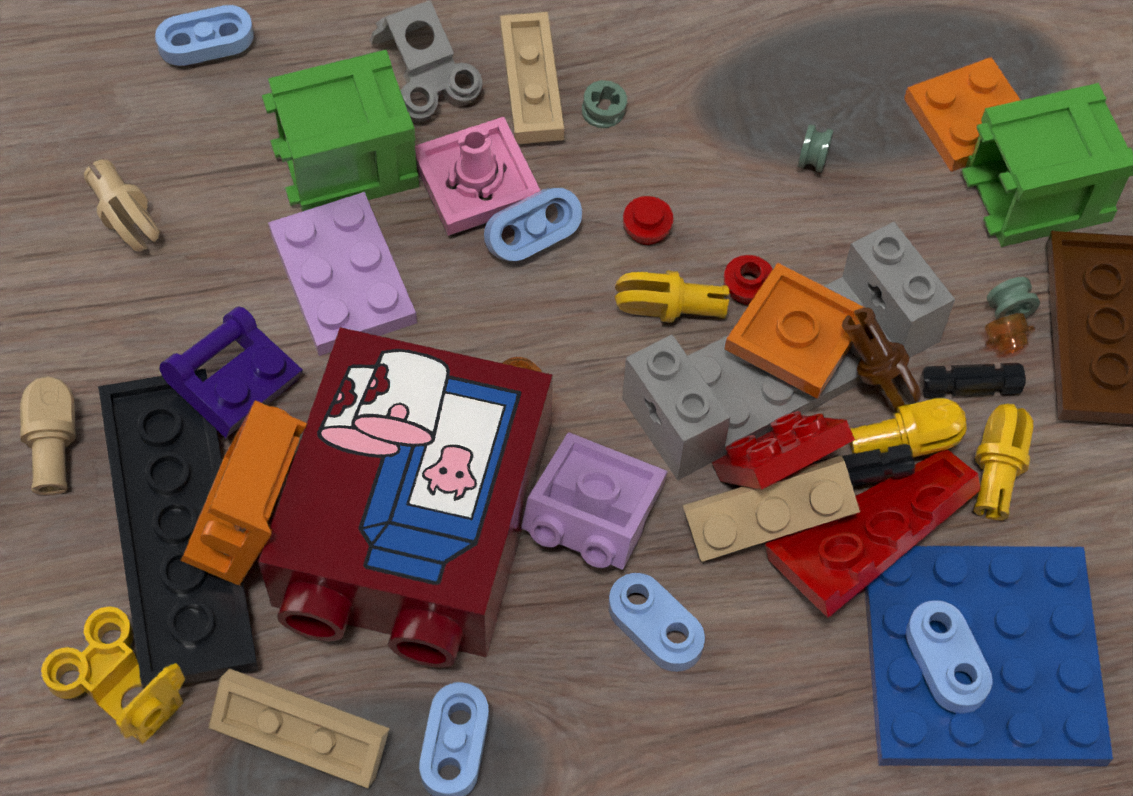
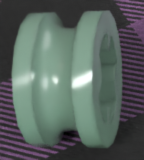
(592, 97)
(815, 148)
(1013, 297)

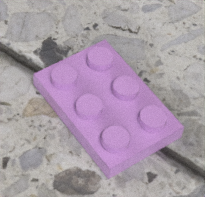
(342, 271)

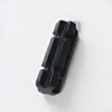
(973, 379)
(874, 465)

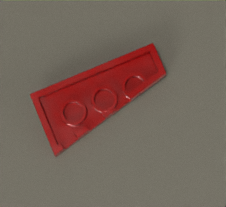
(847, 554)

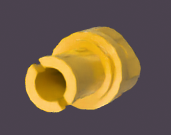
(669, 296)
(924, 426)
(1002, 458)

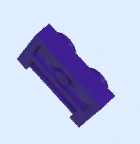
(255, 374)

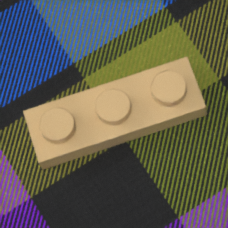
(531, 78)
(757, 516)
(298, 728)

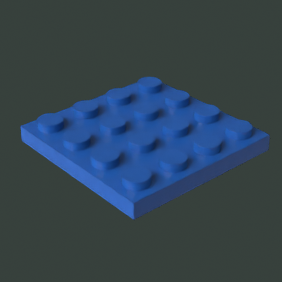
(1037, 637)

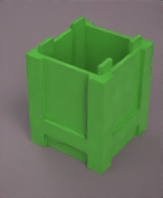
(343, 131)
(1049, 164)

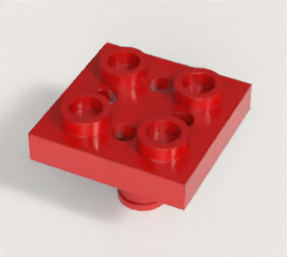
(784, 450)

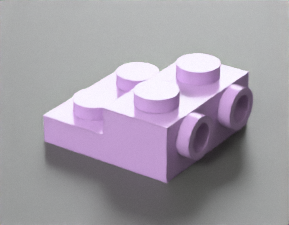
(592, 501)

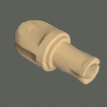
(121, 205)
(48, 428)

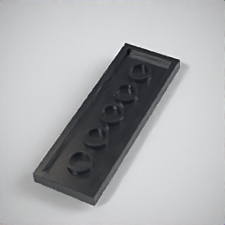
(161, 475)

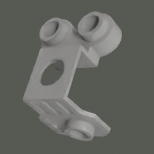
(427, 69)

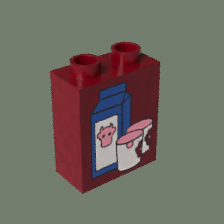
(407, 497)

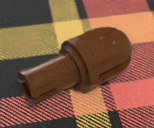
(881, 360)

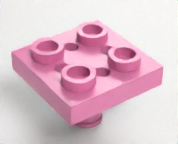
(472, 162)

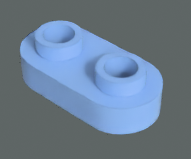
(204, 35)
(530, 224)
(653, 620)
(947, 653)
(454, 743)

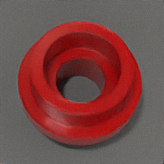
(743, 289)

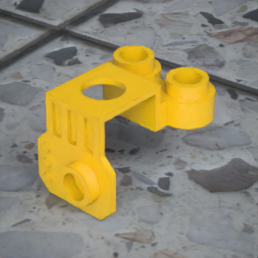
(112, 671)

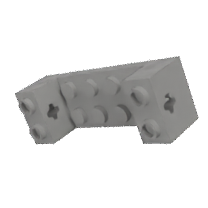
(713, 397)

